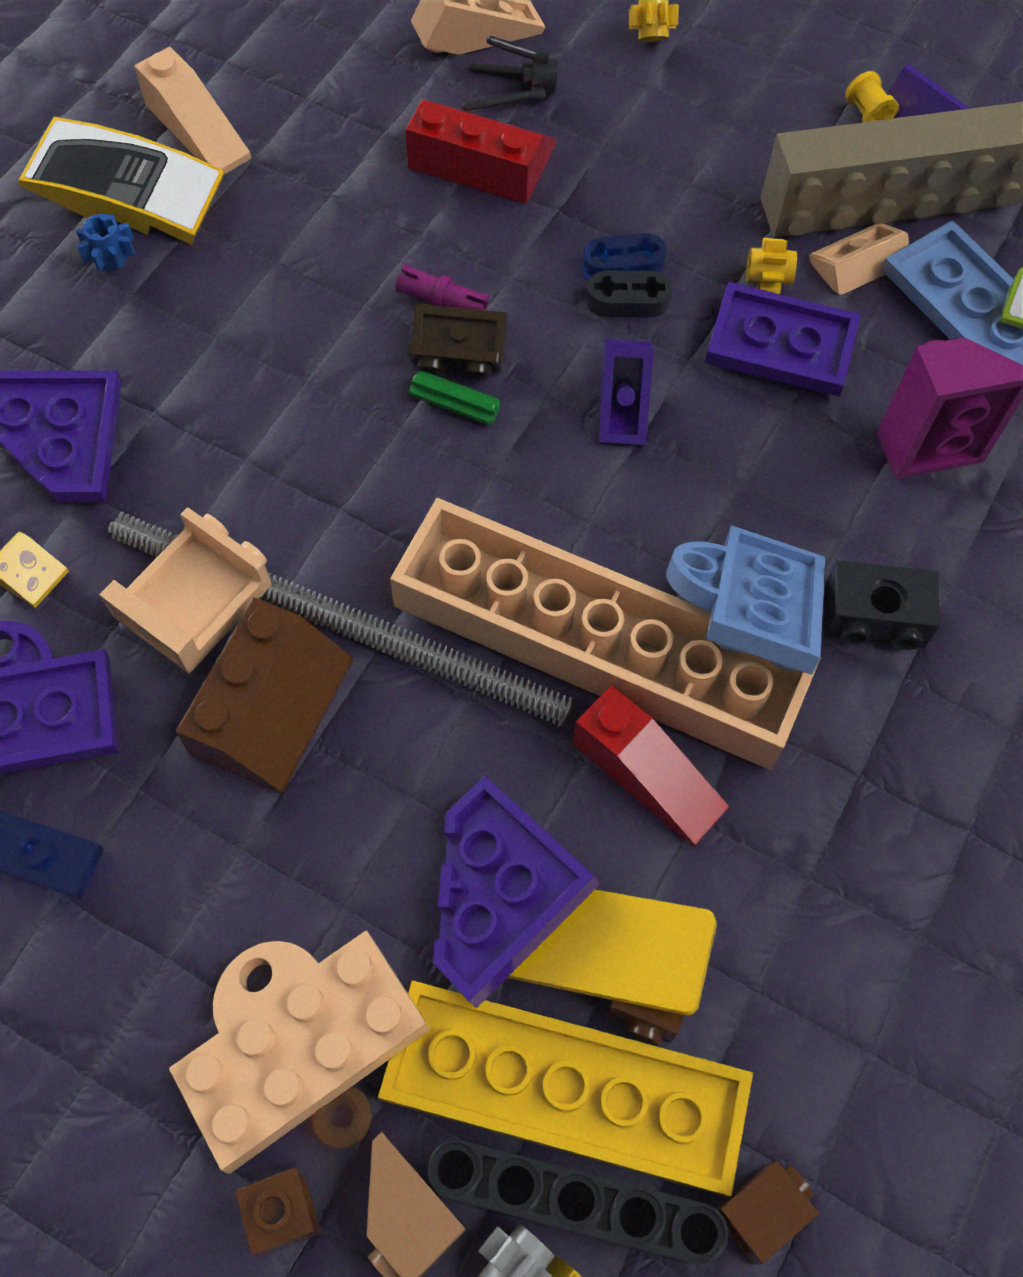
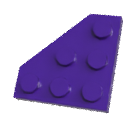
(61, 429)
(500, 890)

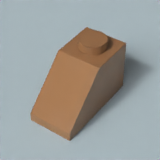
(405, 1216)

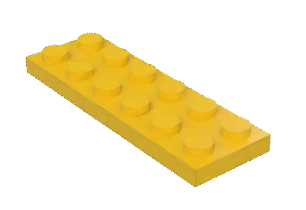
(573, 1090)

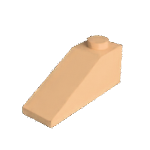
(466, 24)
(189, 110)

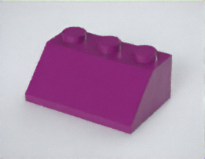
(949, 407)

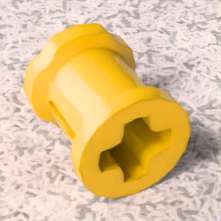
(870, 98)

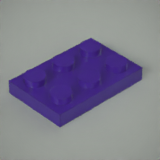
(783, 339)

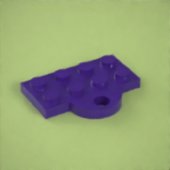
(52, 705)

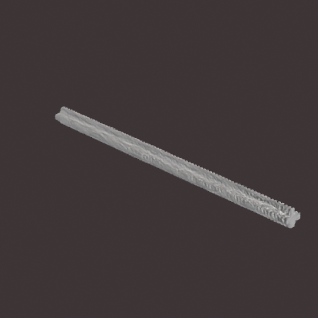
(374, 634)

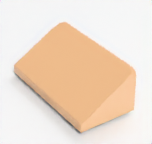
(858, 257)

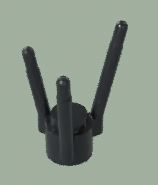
(537, 75)

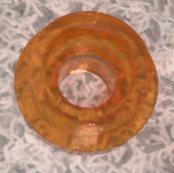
(355, 1131)

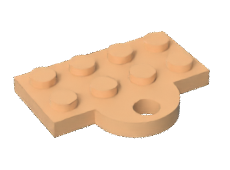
(292, 1042)

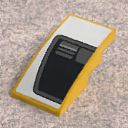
(122, 175)

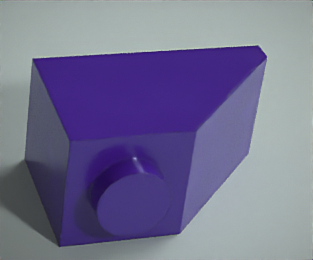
(625, 391)

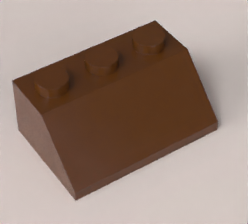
(265, 696)

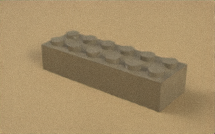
(894, 170)

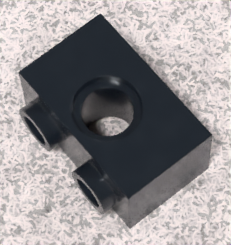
(905, 593)

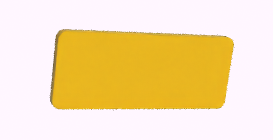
(627, 952)

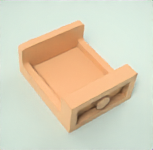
(191, 591)

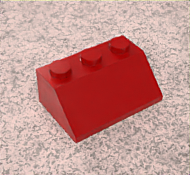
(476, 150)

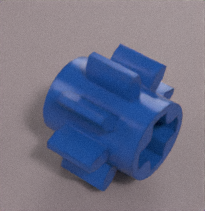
(105, 242)

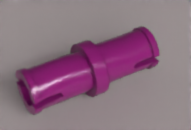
(438, 290)

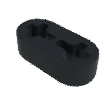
(628, 294)

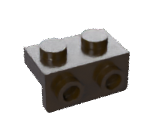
(458, 339)

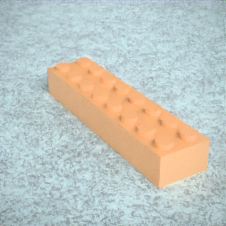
(595, 631)

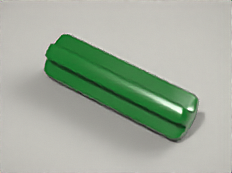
(455, 397)

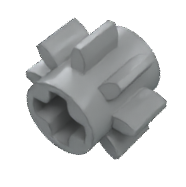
(515, 1254)

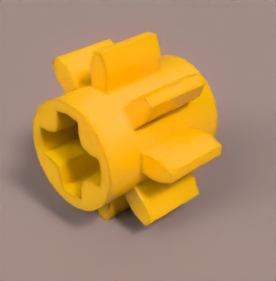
(653, 19)
(771, 265)

